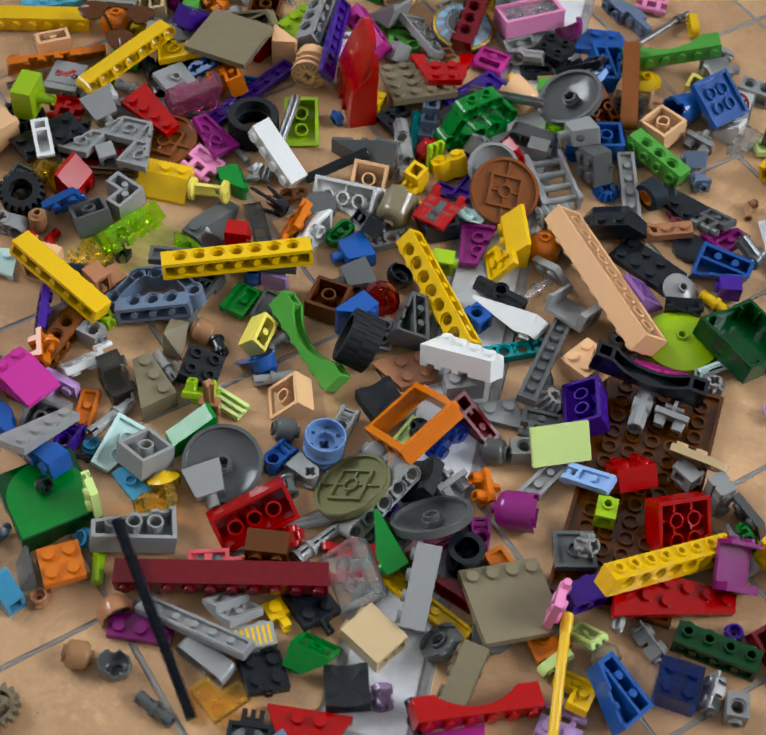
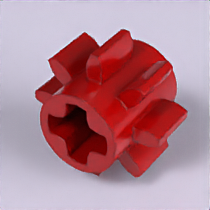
(296, 534)

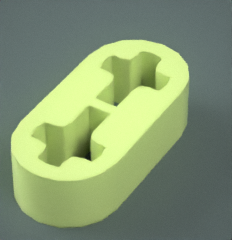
(547, 667)

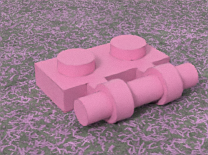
(655, 3)
(202, 157)
(558, 604)

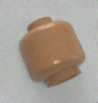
(202, 330)
(77, 654)

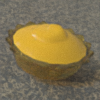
(159, 480)

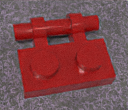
(64, 104)

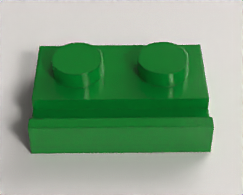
(240, 300)

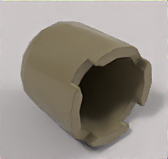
(397, 206)

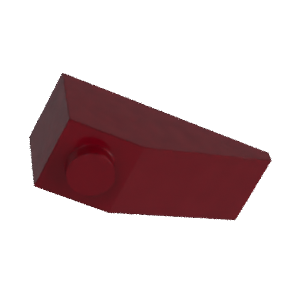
(479, 425)

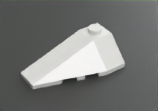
(317, 227)
(523, 322)

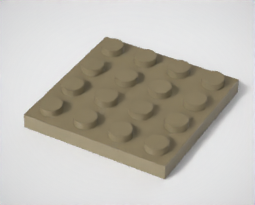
(407, 86)

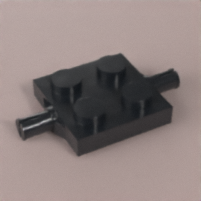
(313, 611)

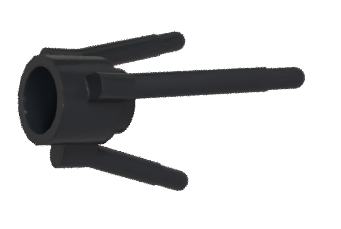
(280, 206)

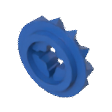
(608, 195)

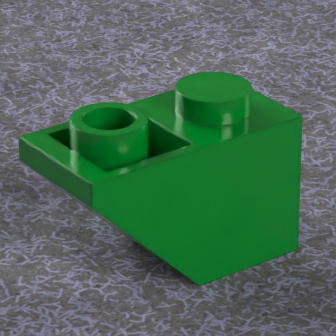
(235, 177)

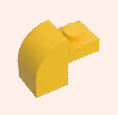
(416, 177)

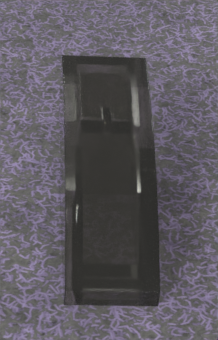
(257, 221)

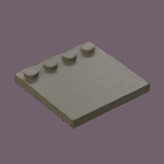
(508, 601)

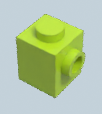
(605, 512)

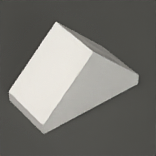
(730, 130)

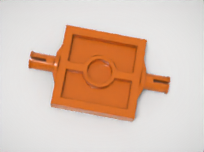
(296, 219)

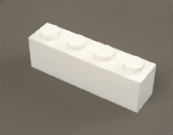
(277, 153)

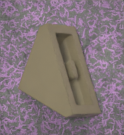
(175, 338)

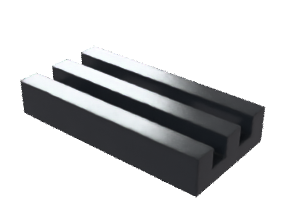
(531, 72)

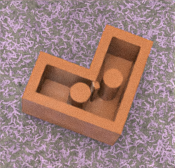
(103, 278)

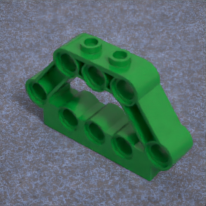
(460, 123)

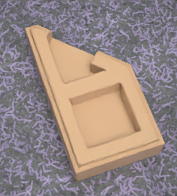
(654, 101)

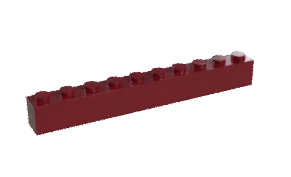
(226, 576)

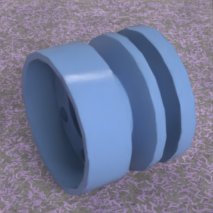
(324, 442)

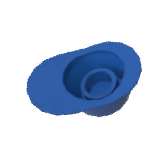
(261, 363)

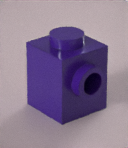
(728, 288)

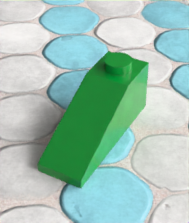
(388, 551)

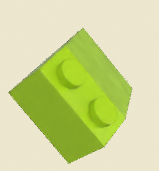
(305, 124)

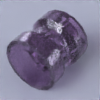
(382, 697)

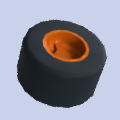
(652, 194)

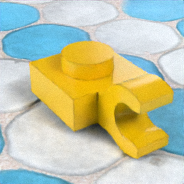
(279, 613)

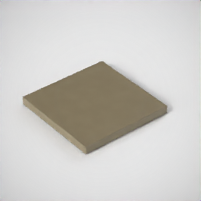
(229, 38)

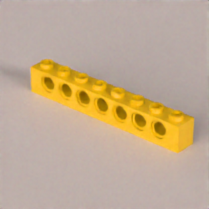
(236, 258)
(434, 284)
(657, 566)

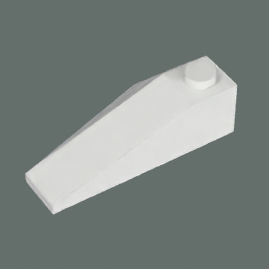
(350, 194)

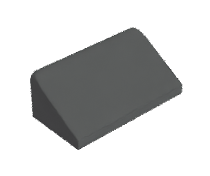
(25, 571)

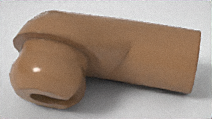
(748, 208)

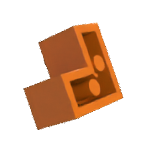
(232, 79)

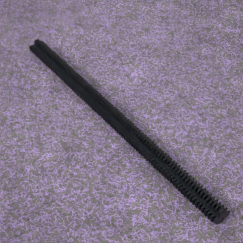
(154, 619)

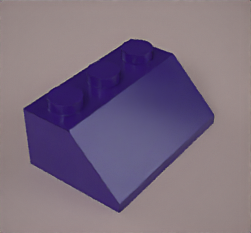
(586, 401)

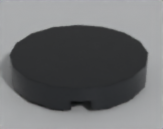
(687, 248)

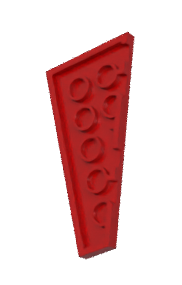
(672, 600)

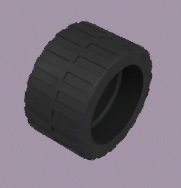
(246, 111)
(359, 340)

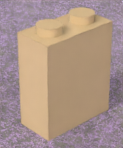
(373, 636)

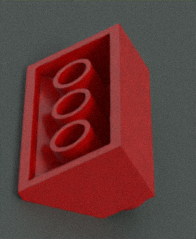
(261, 508)

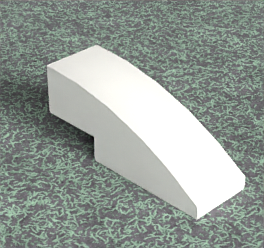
(42, 137)

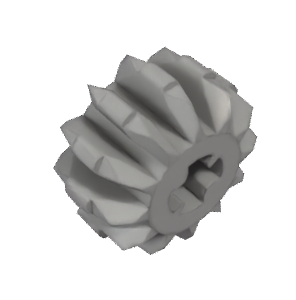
(550, 400)

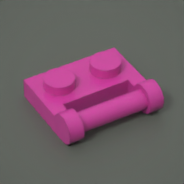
(491, 57)

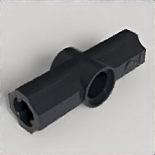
(149, 66)
(499, 292)

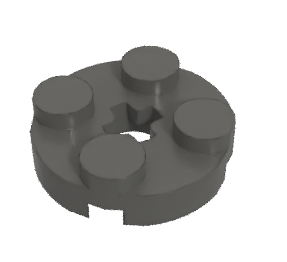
(440, 643)

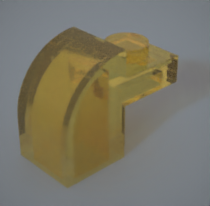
(166, 497)

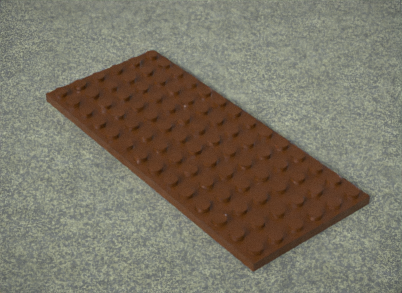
(654, 443)

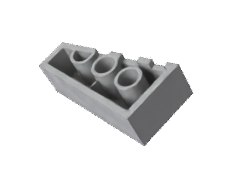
(148, 532)

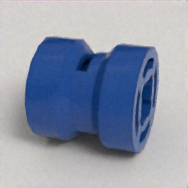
(252, 278)

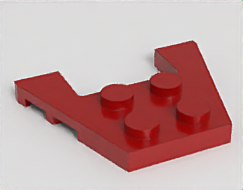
(443, 73)

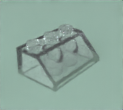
(354, 574)

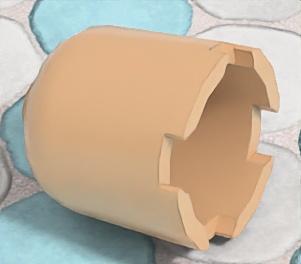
(520, 85)

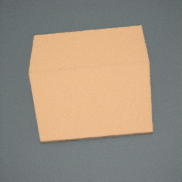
(283, 46)
(370, 173)

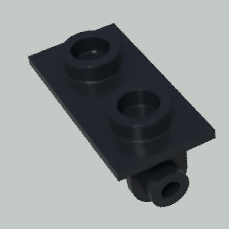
(685, 305)

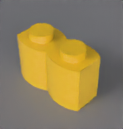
(450, 165)

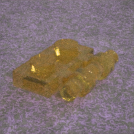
(92, 251)

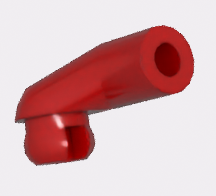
(52, 236)

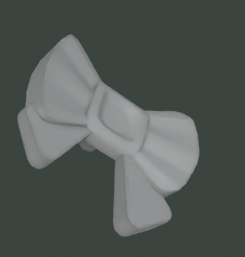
(256, 170)

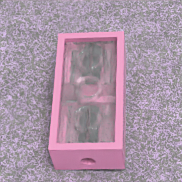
(528, 17)

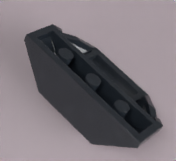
(616, 223)

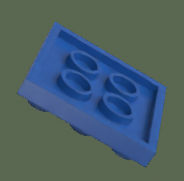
(719, 99)

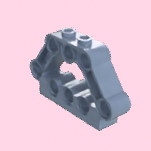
(133, 308)

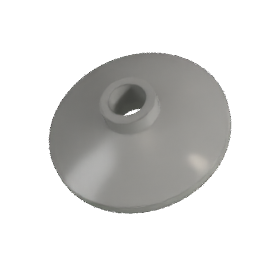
(673, 284)

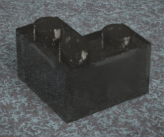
(114, 377)

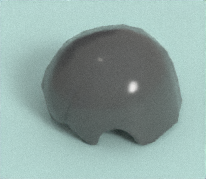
(113, 665)

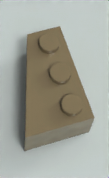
(153, 387)

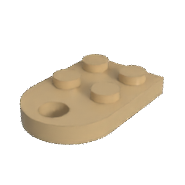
(698, 457)

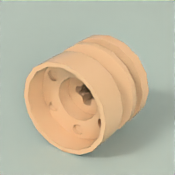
(306, 66)

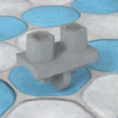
(700, 140)
(672, 414)
(458, 480)

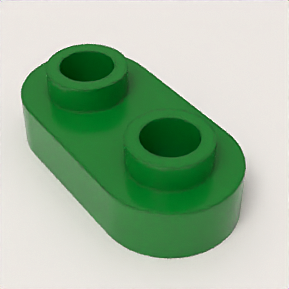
(339, 231)

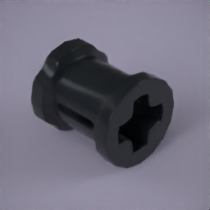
(217, 343)

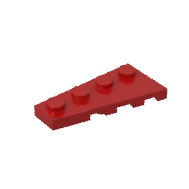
(148, 107)

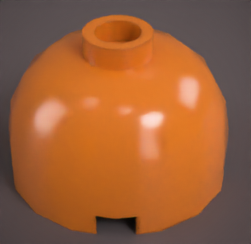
(117, 18)
(545, 246)

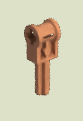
(209, 396)

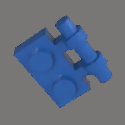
(60, 201)

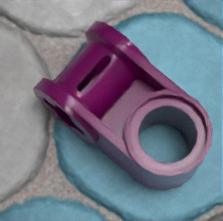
(481, 527)

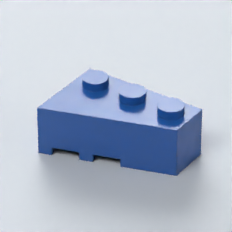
(613, 66)
(617, 693)

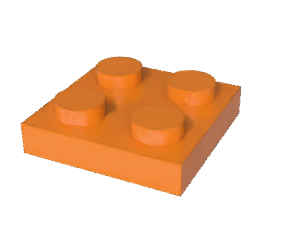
(61, 564)

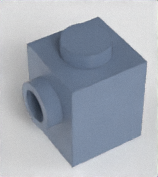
(694, 159)

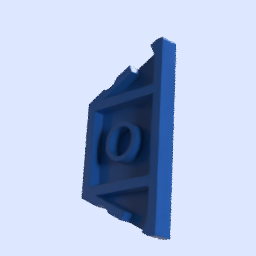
(598, 37)

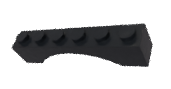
(683, 388)

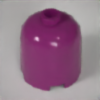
(516, 510)

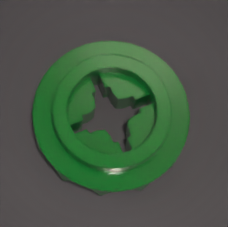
(745, 532)

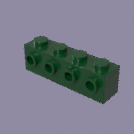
(716, 650)

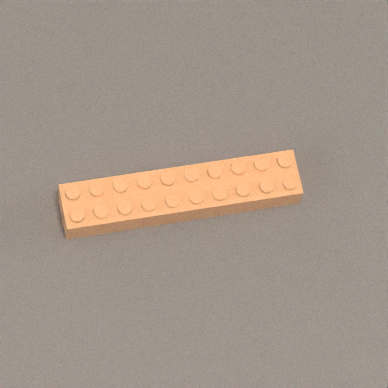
(605, 281)

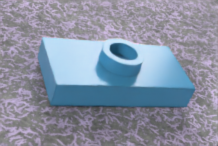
(129, 483)

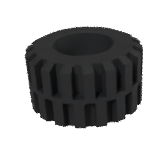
(17, 181)

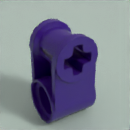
(71, 436)

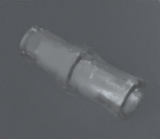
(536, 290)

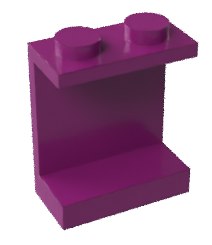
(733, 565)

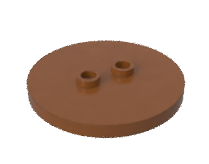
(176, 146)
(502, 186)

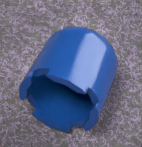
(685, 106)

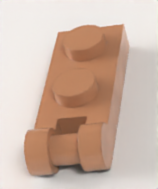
(669, 231)

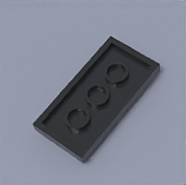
(62, 129)
(644, 263)

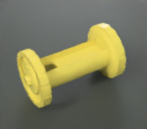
(201, 189)

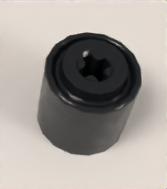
(464, 552)

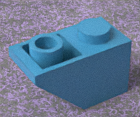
(10, 594)

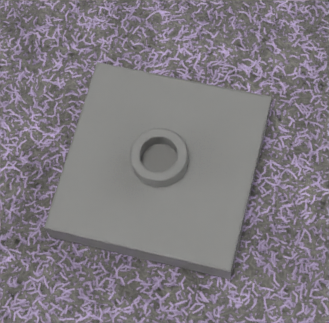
(173, 76)

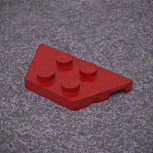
(305, 721)

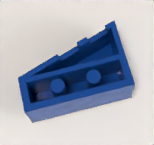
(716, 261)

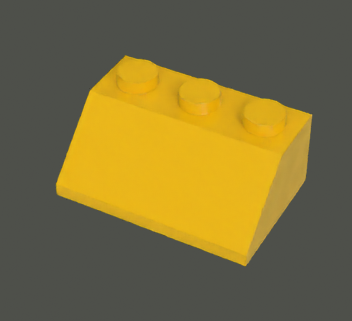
(166, 181)
(515, 234)

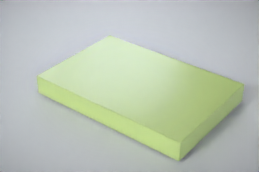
(560, 443)

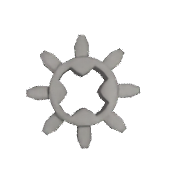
(716, 386)
(587, 545)

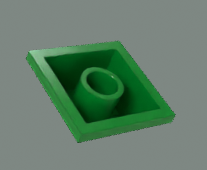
(309, 653)

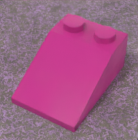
(25, 377)

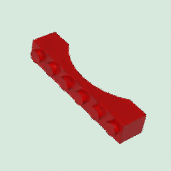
(433, 713)

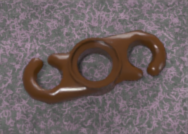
(292, 192)

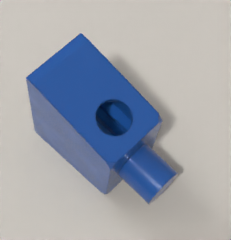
(353, 248)

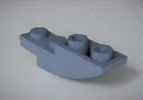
(626, 13)

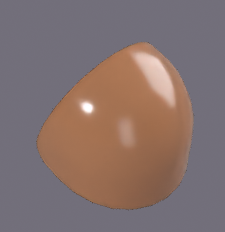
(110, 604)

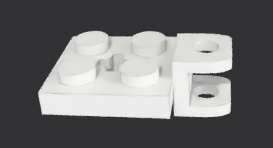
(74, 366)

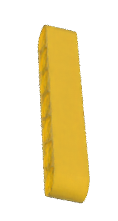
(125, 57)

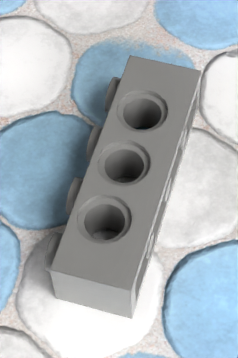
(314, 22)

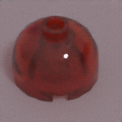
(386, 295)

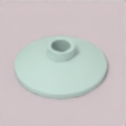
(468, 215)

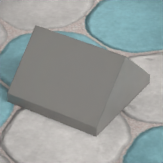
(389, 14)

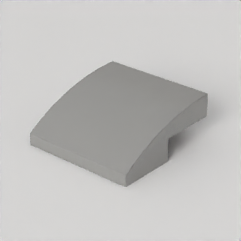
(511, 44)
(232, 609)

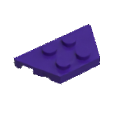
(43, 308)

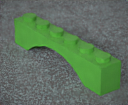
(704, 47)
(289, 312)

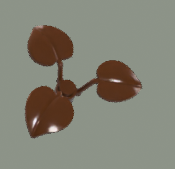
(116, 38)

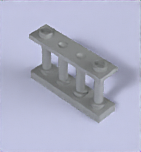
(564, 172)

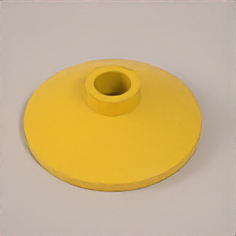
(649, 81)

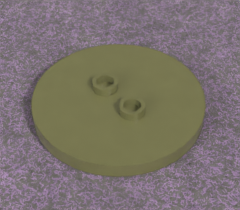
(352, 486)

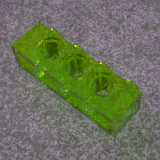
(149, 212)

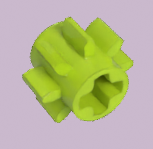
(108, 320)

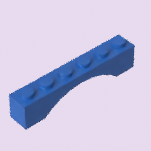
(49, 457)

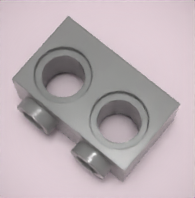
(755, 86)

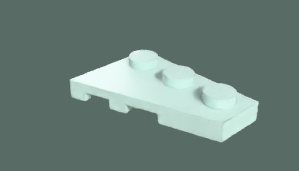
(105, 456)

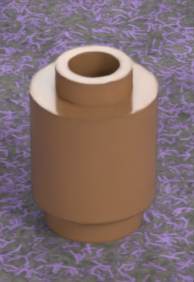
(38, 220)

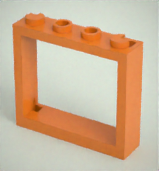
(425, 436)

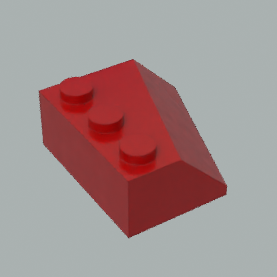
(677, 519)

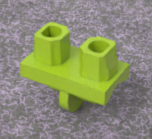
(194, 392)

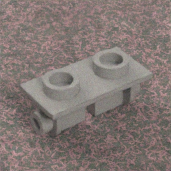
(644, 635)
(713, 686)

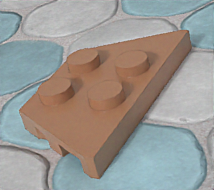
(407, 370)

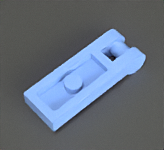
(588, 478)

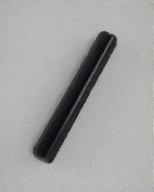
(337, 164)

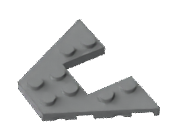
(125, 130)

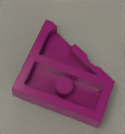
(724, 239)

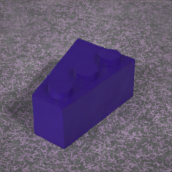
(189, 18)

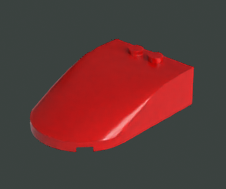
(359, 75)

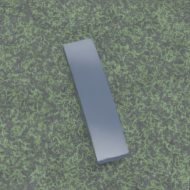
(428, 119)

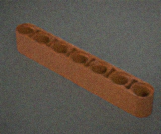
(630, 85)

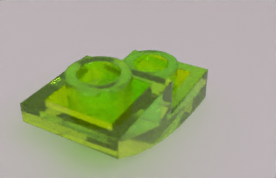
(184, 241)

